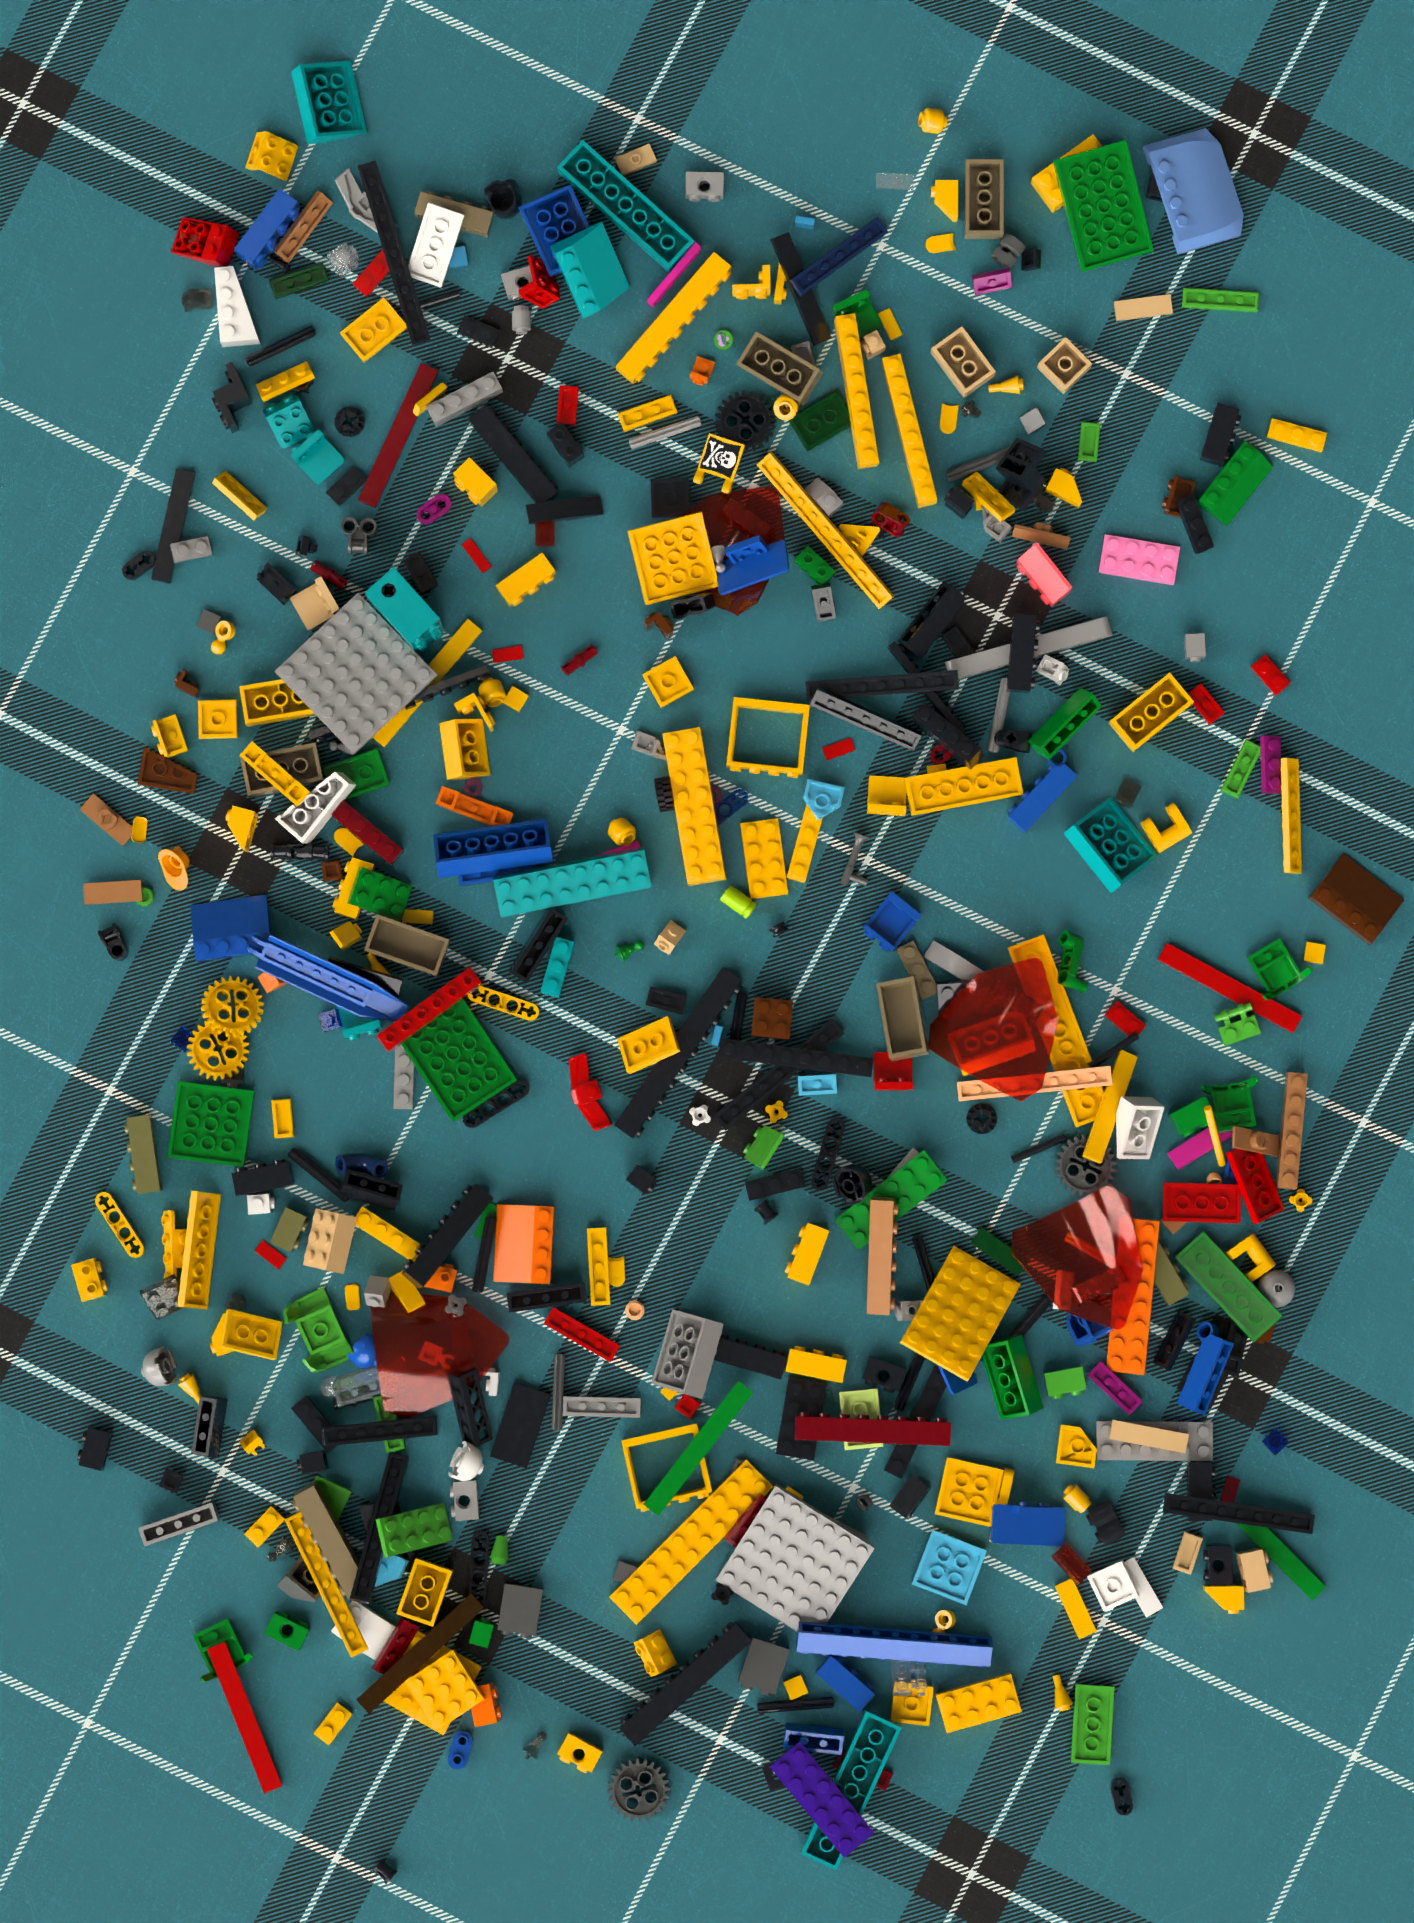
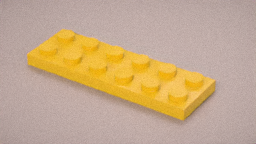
(963, 786)
(199, 1250)

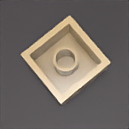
(1064, 365)
(1254, 1570)

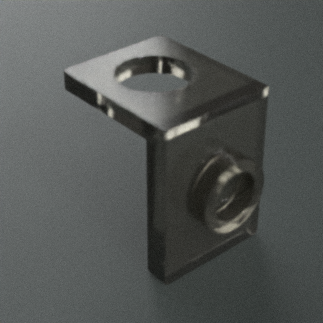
(1127, 793)
(234, 1081)

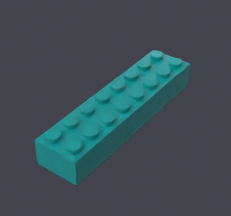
(625, 206)
(572, 882)
(856, 1778)

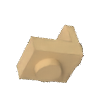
(669, 937)

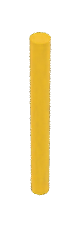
(1214, 1135)

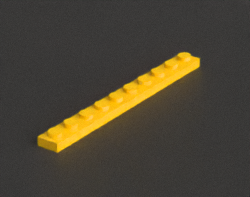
(825, 530)

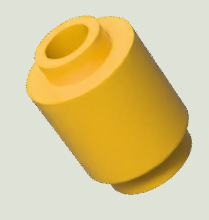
(1076, 1498)

